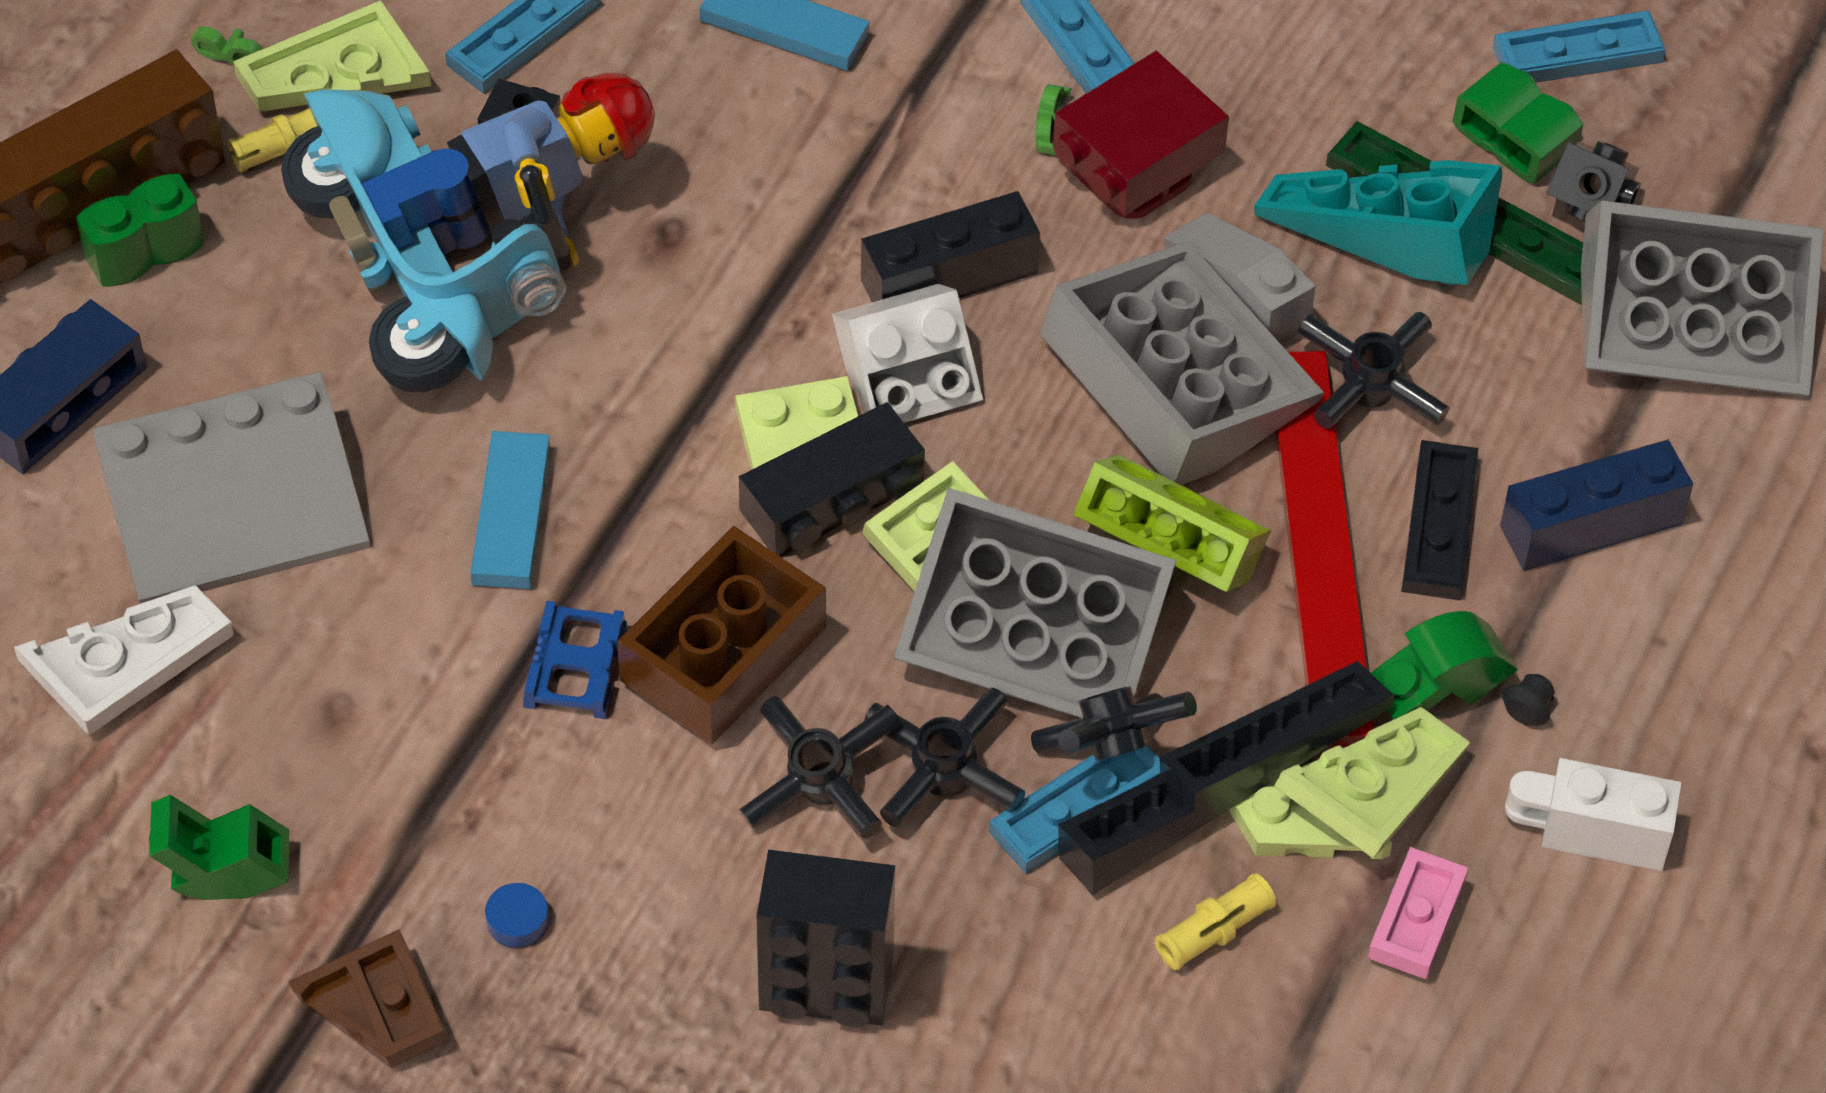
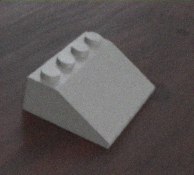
(1700, 298)
(1177, 360)
(231, 487)
(1032, 605)

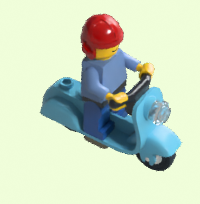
(423, 204)

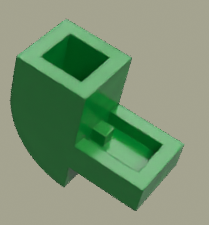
(1444, 657)
(221, 856)

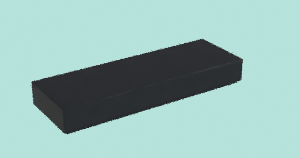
(1440, 520)

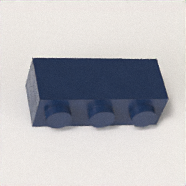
(64, 382)
(1596, 504)

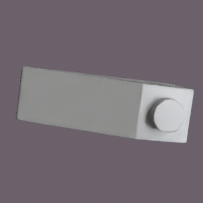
(1255, 272)

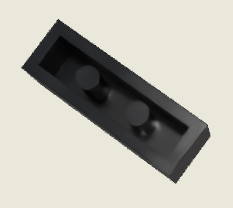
(958, 249)
(831, 480)

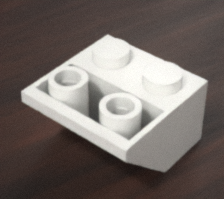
(909, 353)

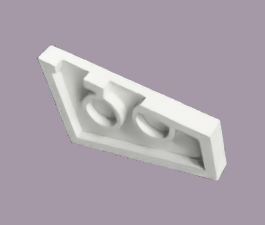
(120, 662)

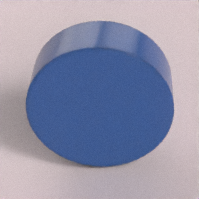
(516, 915)

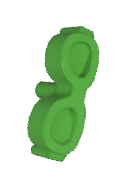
(215, 47)
(1049, 104)

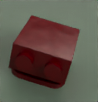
(1140, 136)

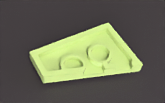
(348, 53)
(1377, 781)

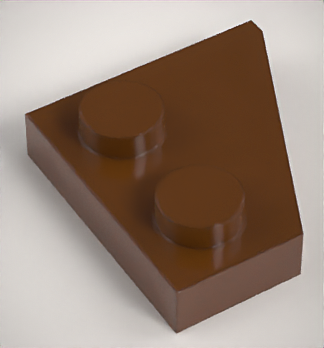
(376, 1000)

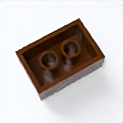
(722, 634)

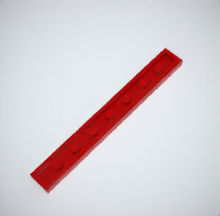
(1320, 541)

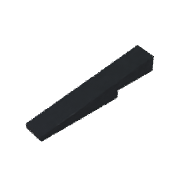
(1216, 774)

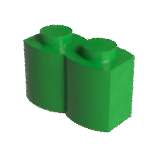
(1517, 121)
(140, 230)

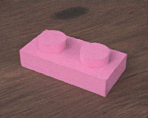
(1418, 913)

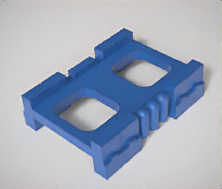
(594, 660)

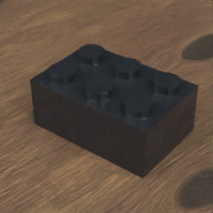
(825, 938)

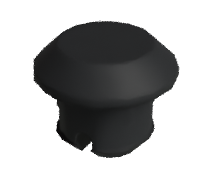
(1529, 700)

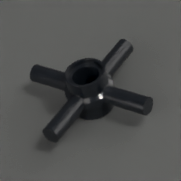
(1373, 370)
(1113, 723)
(952, 774)
(823, 786)

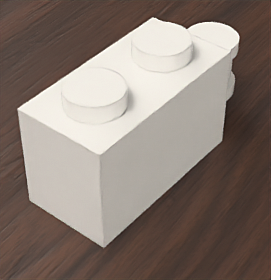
(1598, 811)

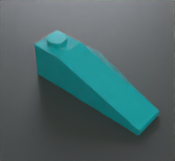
(1412, 222)

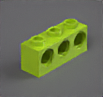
(1172, 522)

